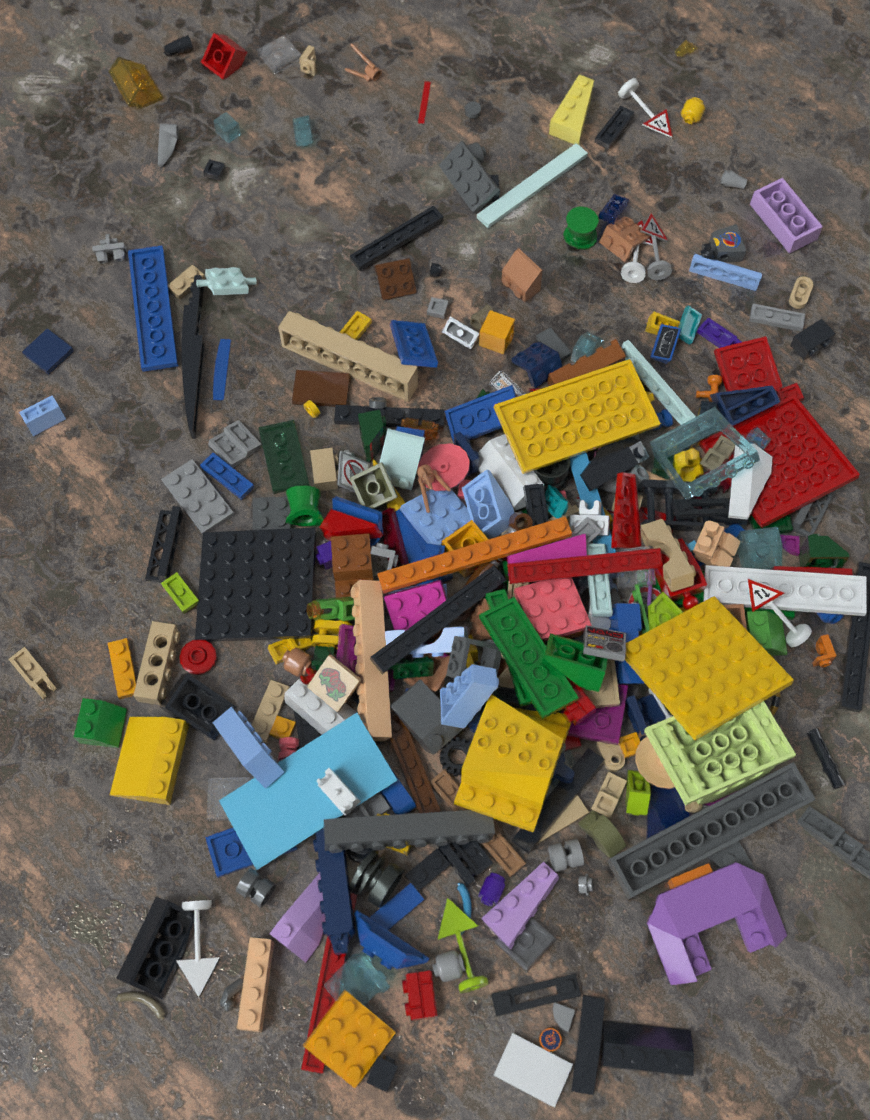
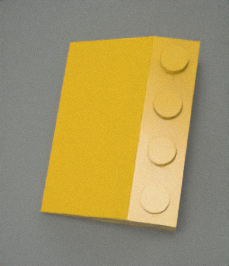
(150, 759)

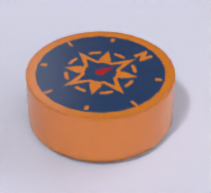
(550, 1039)

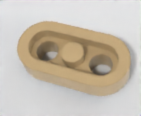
(801, 294)
(609, 751)

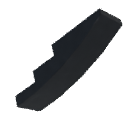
(588, 1045)

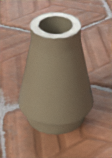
(479, 317)

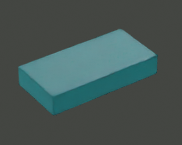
(689, 324)

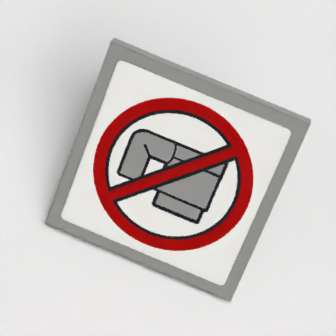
(348, 467)

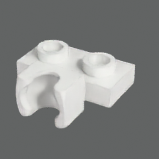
(594, 514)

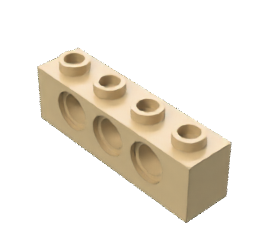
(155, 693)

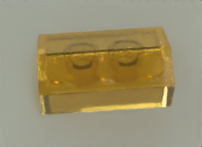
(134, 83)

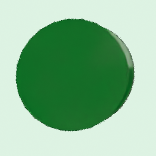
(581, 228)
(304, 506)

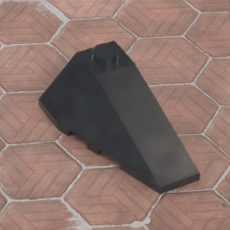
(613, 460)

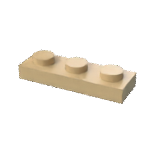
(269, 709)

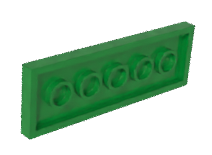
(525, 656)

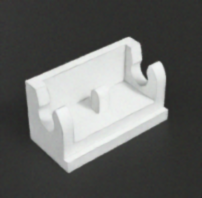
(338, 792)

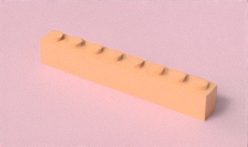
(370, 638)

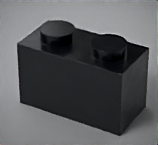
(813, 339)

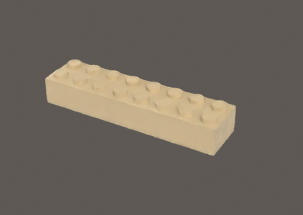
(348, 356)

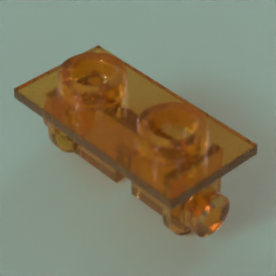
(428, 426)

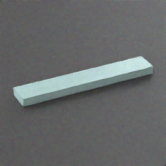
(657, 384)

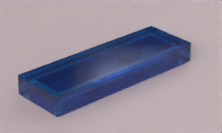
(613, 209)

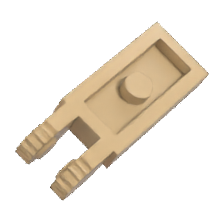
(31, 671)

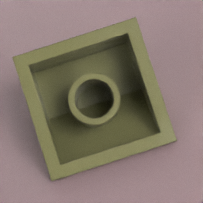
(373, 487)

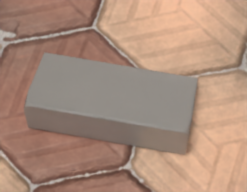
(461, 333)

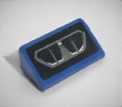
(665, 343)

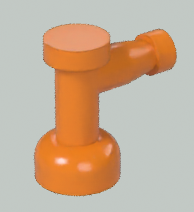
(714, 381)

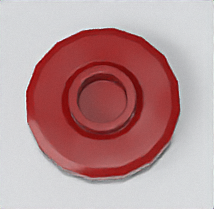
(198, 657)

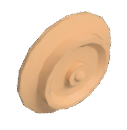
(650, 765)

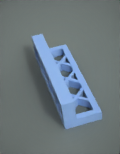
(725, 272)

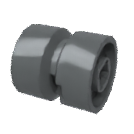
(255, 887)

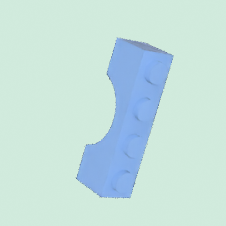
(437, 648)

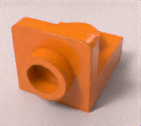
(825, 649)

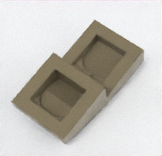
(718, 454)

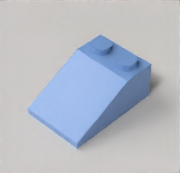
(487, 504)

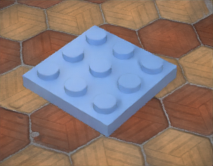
(445, 515)

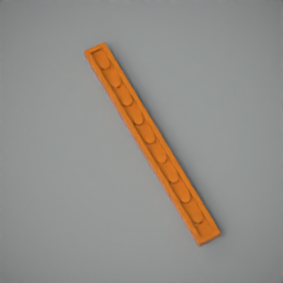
(474, 554)

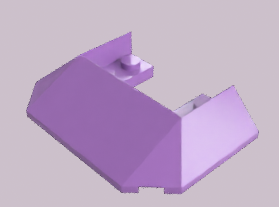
(708, 902)

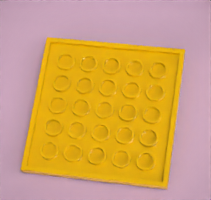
(705, 667)

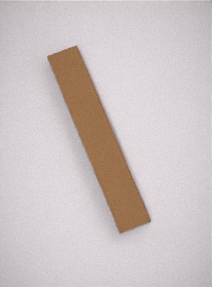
(498, 847)

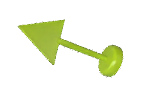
(455, 922)

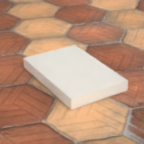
(533, 1070)

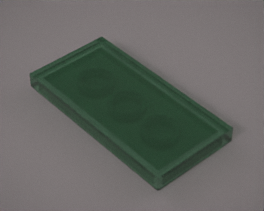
(283, 456)

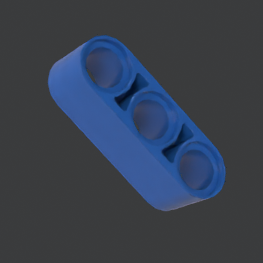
(398, 797)

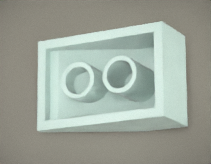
(401, 457)

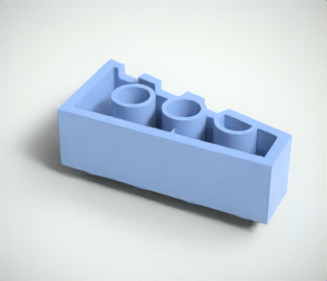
(467, 695)
(248, 746)

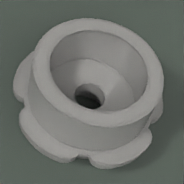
(586, 884)

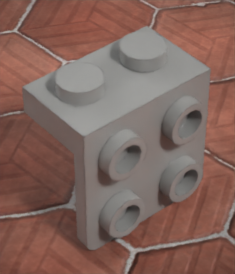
(382, 550)

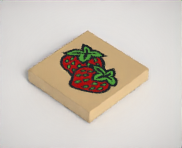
(334, 683)

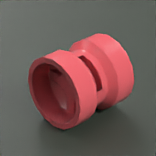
(288, 746)

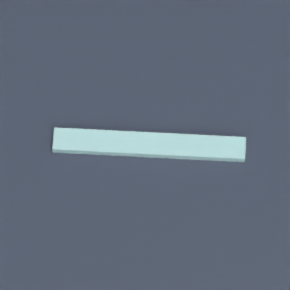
(532, 185)

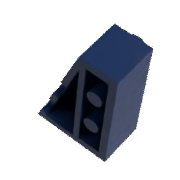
(744, 403)

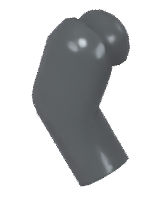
(226, 999)

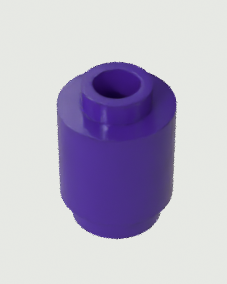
(492, 889)

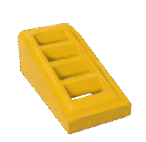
(659, 319)

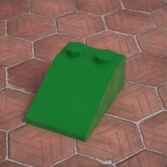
(568, 658)

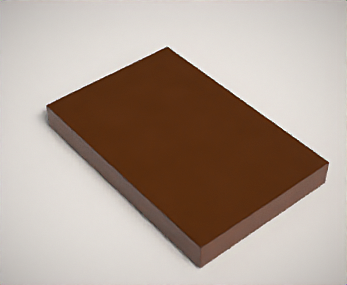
(321, 388)

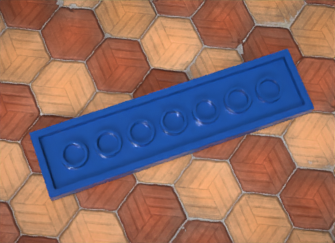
(152, 308)

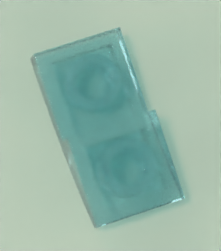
(303, 131)

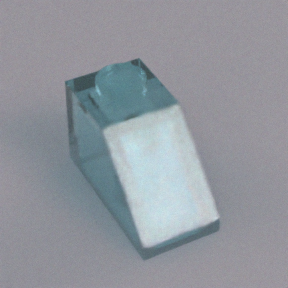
(586, 346)

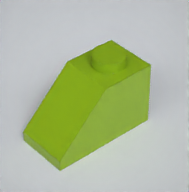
(637, 794)

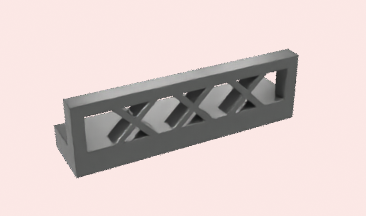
(800, 518)

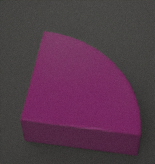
(791, 544)

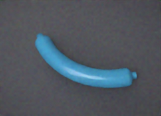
(467, 906)

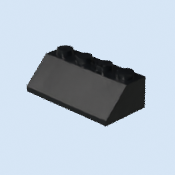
(158, 947)
(647, 1049)

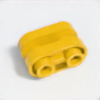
(326, 627)

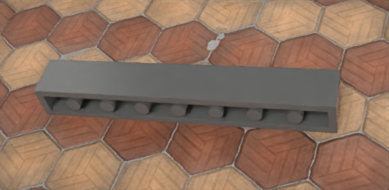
(406, 830)

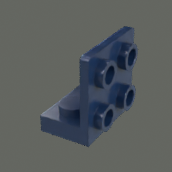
(643, 713)

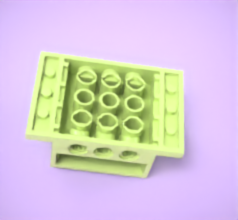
(723, 758)

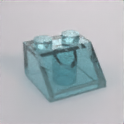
(760, 548)

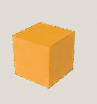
(497, 332)

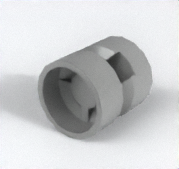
(558, 854)

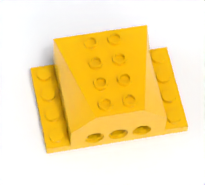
(511, 763)

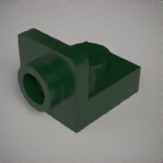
(320, 656)

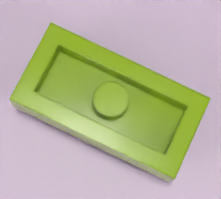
(180, 593)

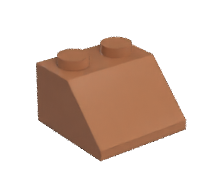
(522, 276)

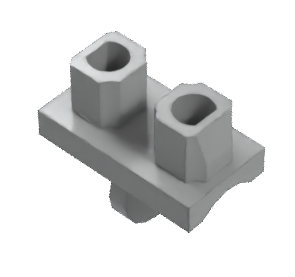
(107, 247)

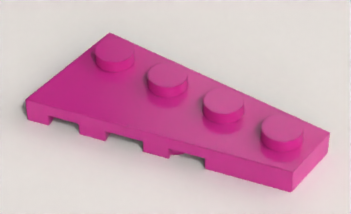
(565, 548)

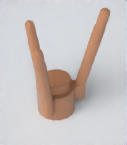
(372, 71)
(427, 476)

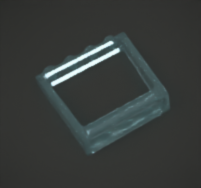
(692, 432)

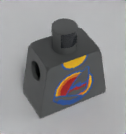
(727, 244)

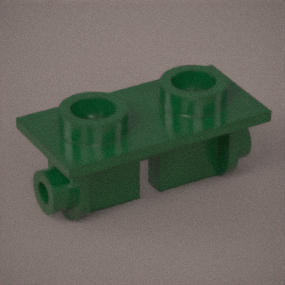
(419, 668)

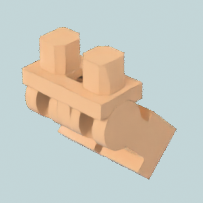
(715, 546)

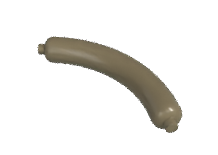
(143, 998)

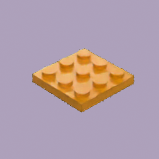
(349, 1039)

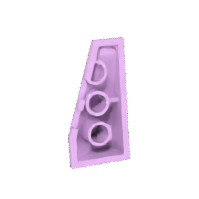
(301, 925)

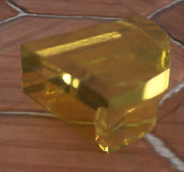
(684, 48)

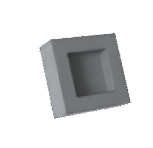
(437, 307)

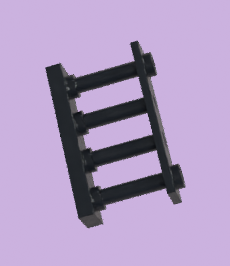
(668, 488)

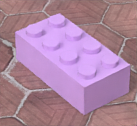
(786, 215)

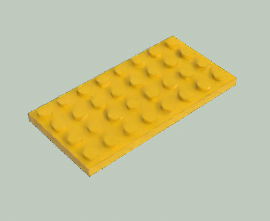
(576, 416)

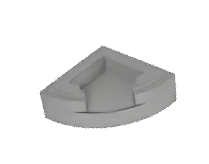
(563, 1016)

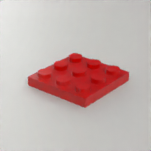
(747, 365)

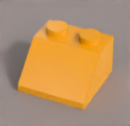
(464, 536)

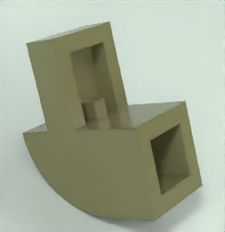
(603, 833)

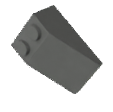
(421, 714)

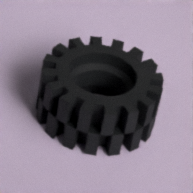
(447, 749)

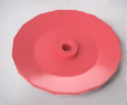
(449, 462)

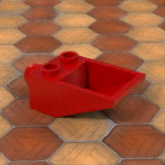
(686, 593)

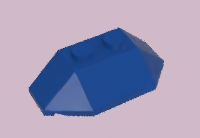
(386, 945)

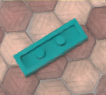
(555, 502)

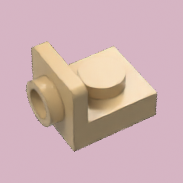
(307, 61)

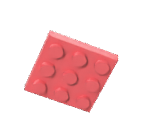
(553, 607)

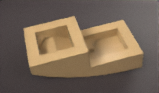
(609, 795)

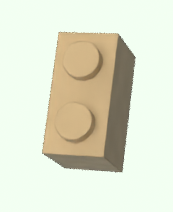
(324, 469)

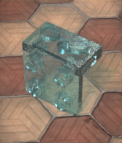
(358, 979)

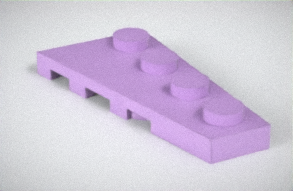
(515, 909)

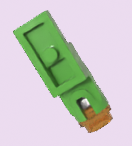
(331, 608)

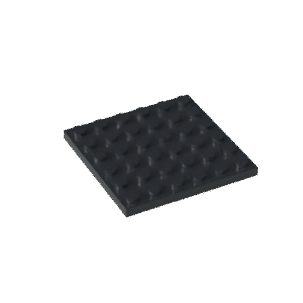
(256, 585)

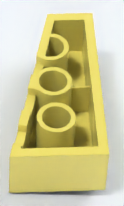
(571, 114)

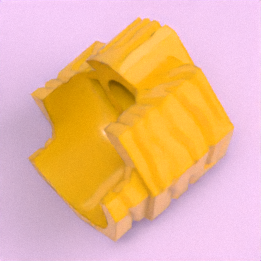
(688, 464)

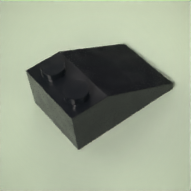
(196, 705)

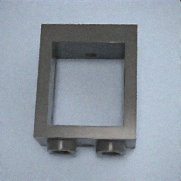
(490, 656)

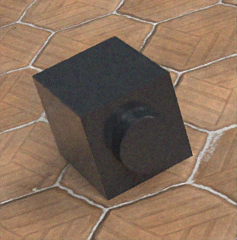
(383, 1073)

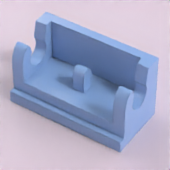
(42, 415)

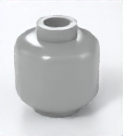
(449, 966)

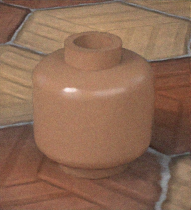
(297, 662)

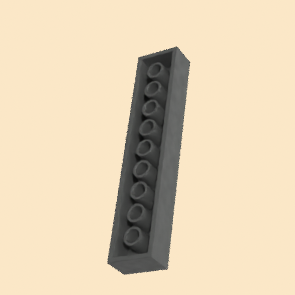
(710, 830)

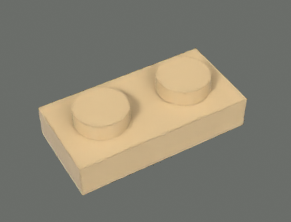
(182, 284)

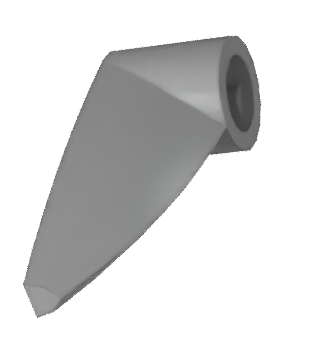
(167, 139)

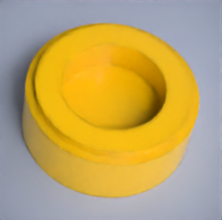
(311, 409)

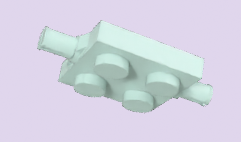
(226, 281)

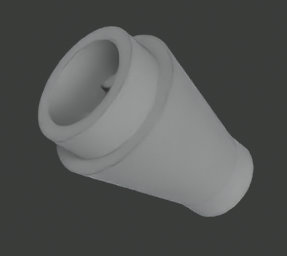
(731, 179)

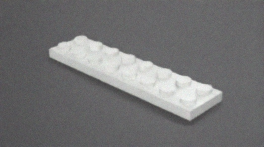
(802, 589)

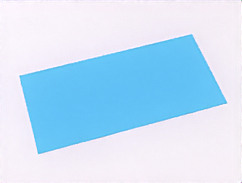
(294, 804)

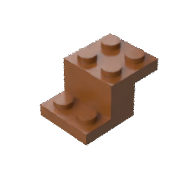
(350, 562)

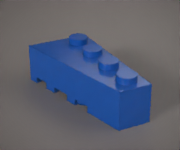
(626, 619)

